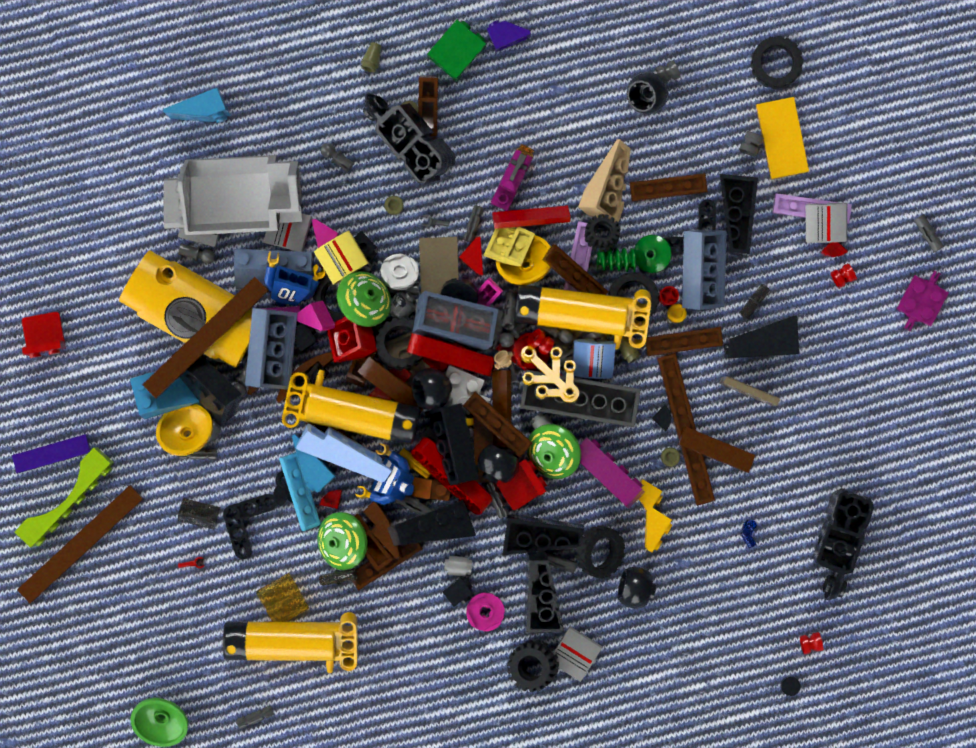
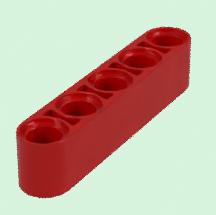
(450, 354)
(473, 494)

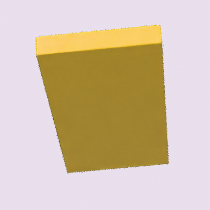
(782, 138)

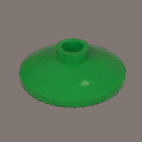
(661, 251)

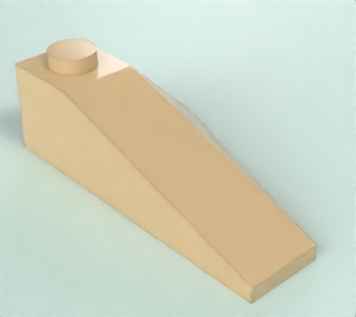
(605, 188)

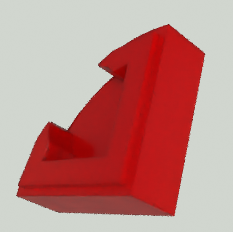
(834, 249)
(331, 499)

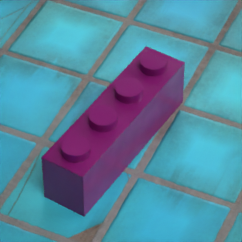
(609, 474)

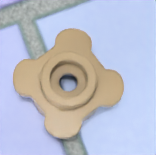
(503, 359)

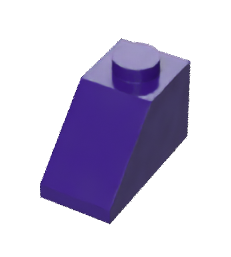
(506, 34)

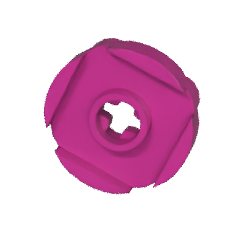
(495, 616)

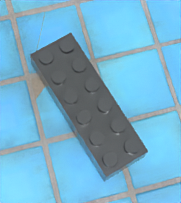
(595, 401)

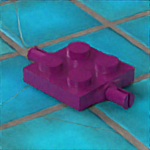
(922, 300)

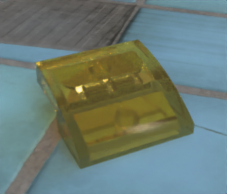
(282, 599)

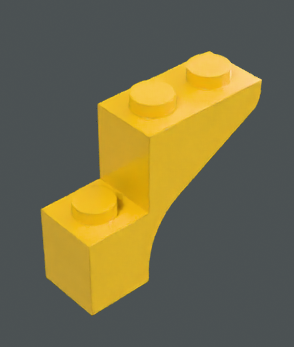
(655, 523)

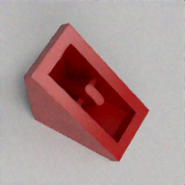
(473, 256)

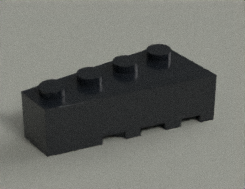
(739, 208)
(212, 390)
(454, 443)
(439, 524)
(537, 534)
(541, 601)

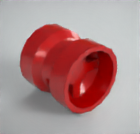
(843, 276)
(668, 296)
(538, 340)
(811, 643)

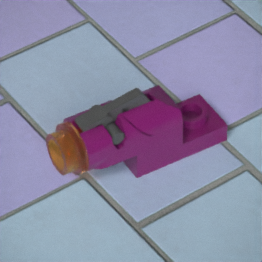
(513, 177)

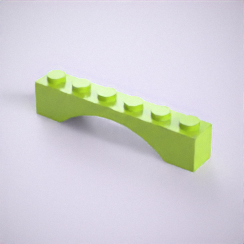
(92, 467)

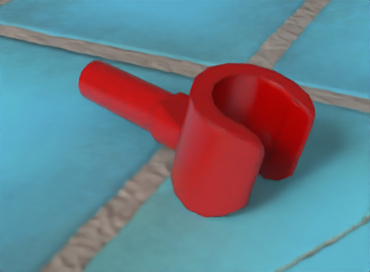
(191, 563)

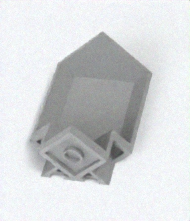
(233, 195)

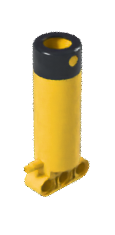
(585, 312)
(350, 411)
(293, 641)

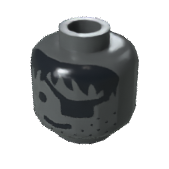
(402, 305)

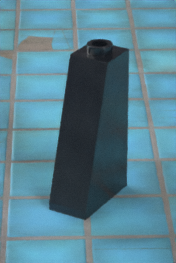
(771, 340)

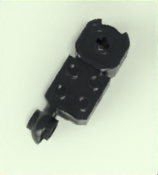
(410, 139)
(842, 539)

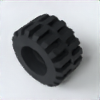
(520, 674)

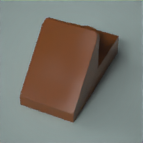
(430, 489)

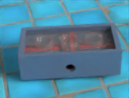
(455, 320)

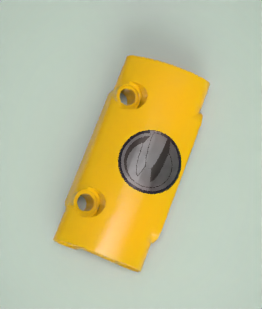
(184, 305)

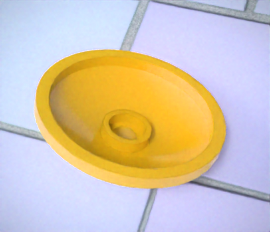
(533, 258)
(177, 424)

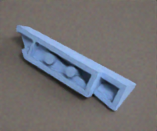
(343, 452)

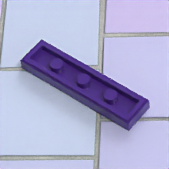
(51, 453)

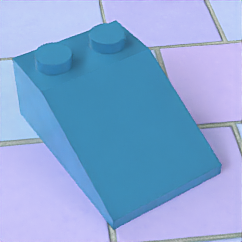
(204, 107)
(173, 398)
(314, 469)

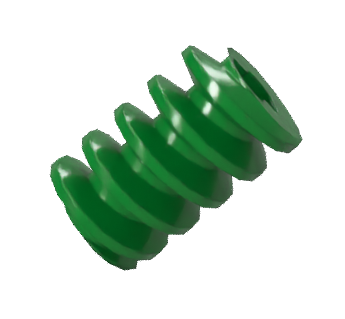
(616, 259)

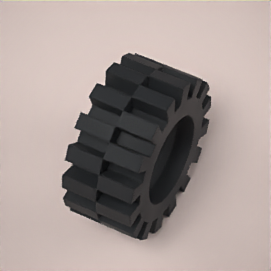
(599, 242)

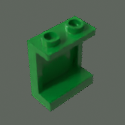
(456, 49)

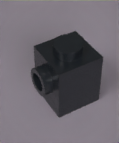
(366, 245)
(304, 336)
(458, 591)

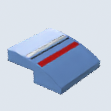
(594, 358)

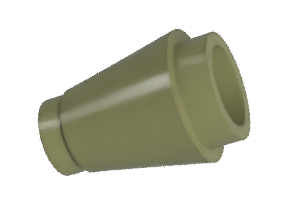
(371, 59)
(628, 352)

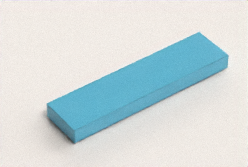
(299, 492)

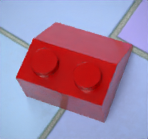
(350, 341)

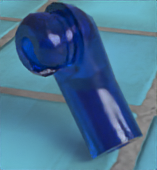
(747, 531)

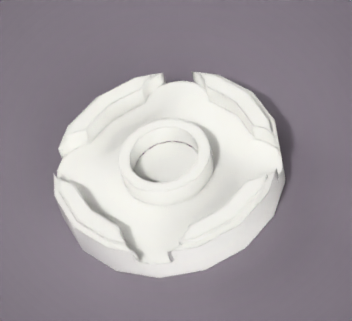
(399, 272)

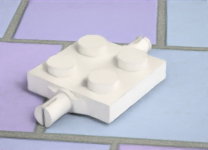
(463, 386)

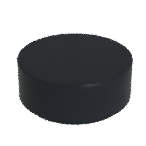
(790, 686)

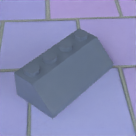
(254, 263)
(704, 269)
(271, 349)

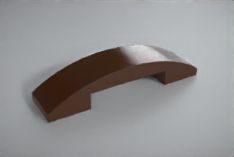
(324, 359)
(387, 382)

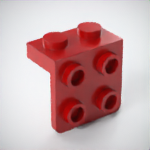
(43, 334)
(523, 486)

